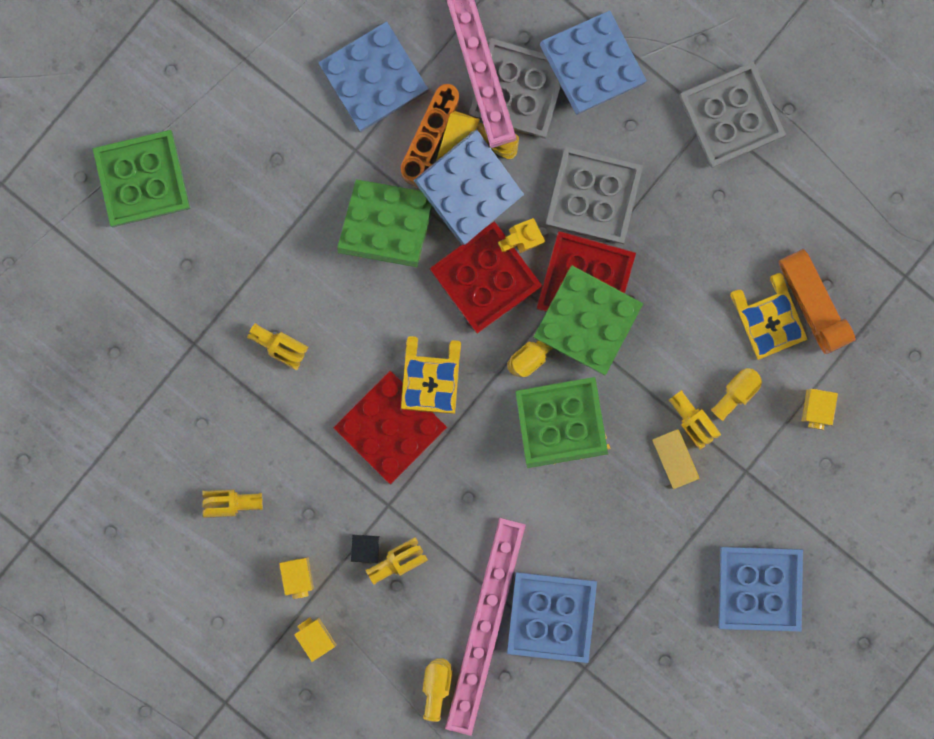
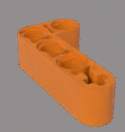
(430, 134)
(815, 302)

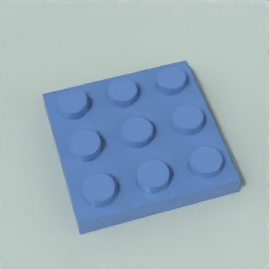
(593, 62)
(373, 76)
(469, 187)
(760, 589)
(552, 617)

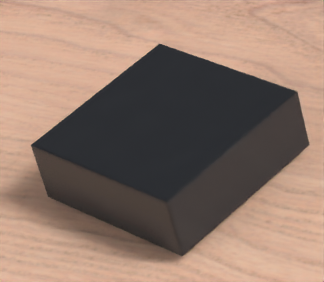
(365, 548)

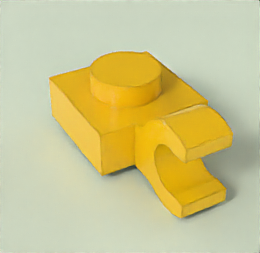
(524, 236)

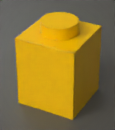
(819, 408)
(297, 577)
(314, 638)

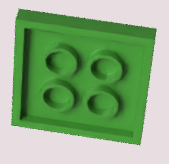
(141, 178)
(385, 223)
(588, 320)
(561, 422)

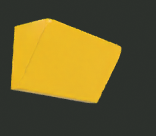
(457, 128)
(675, 459)

